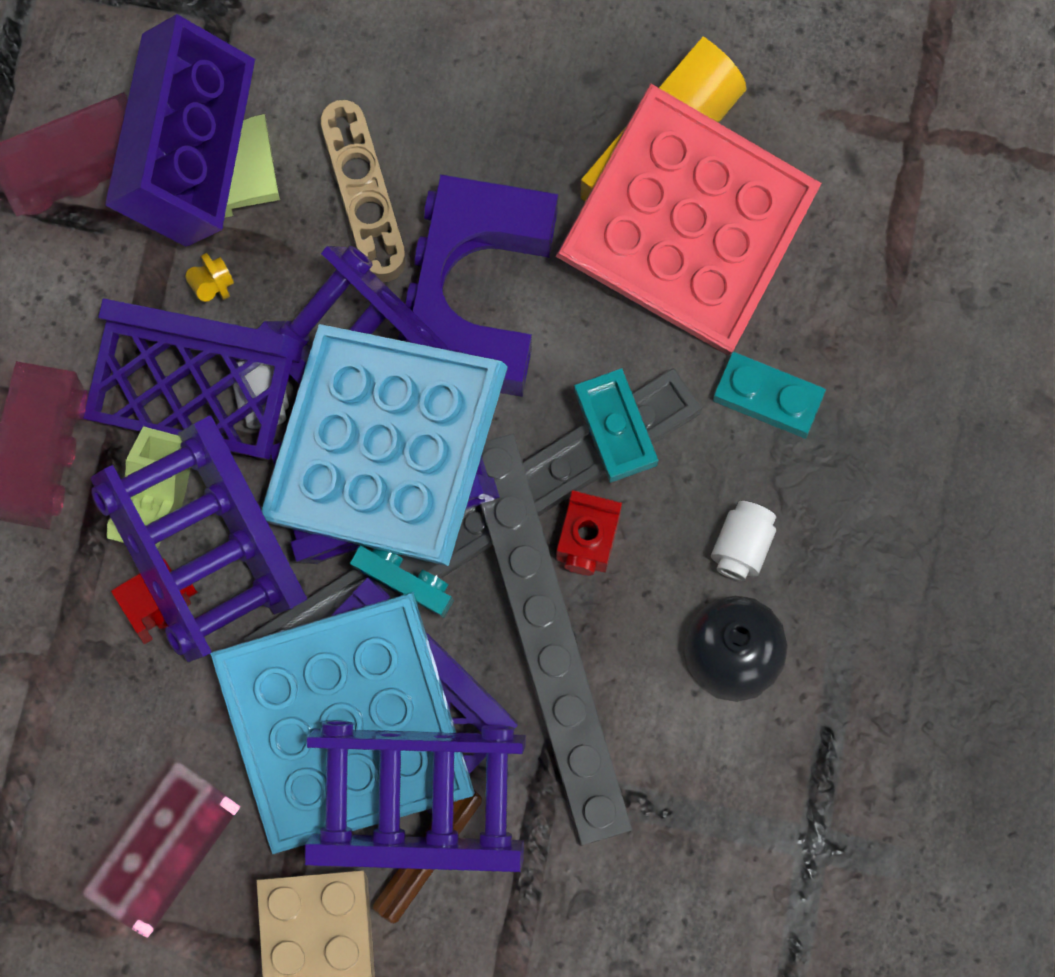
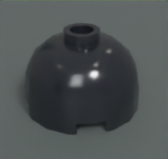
(735, 648)

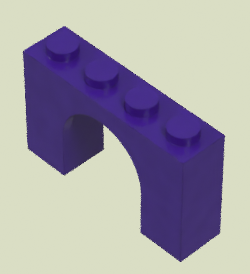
(468, 219)

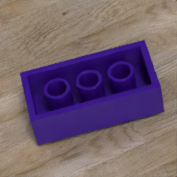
(181, 131)

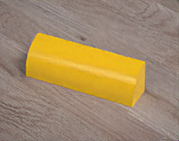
(703, 81)

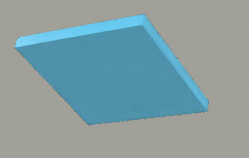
(384, 443)
(347, 667)

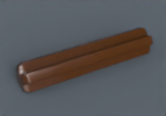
(408, 882)

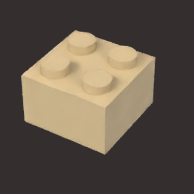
(316, 926)

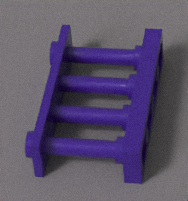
(354, 269)
(226, 496)
(388, 844)

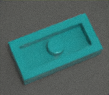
(769, 395)
(616, 425)
(386, 569)

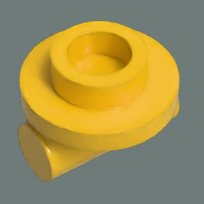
(209, 279)

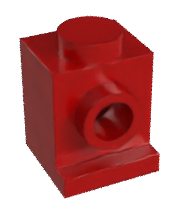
(595, 513)
(141, 607)

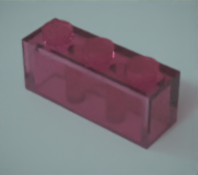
(62, 156)
(37, 442)
(161, 850)

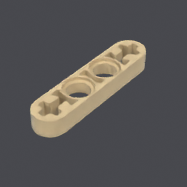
(363, 190)

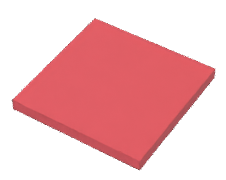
(689, 220)

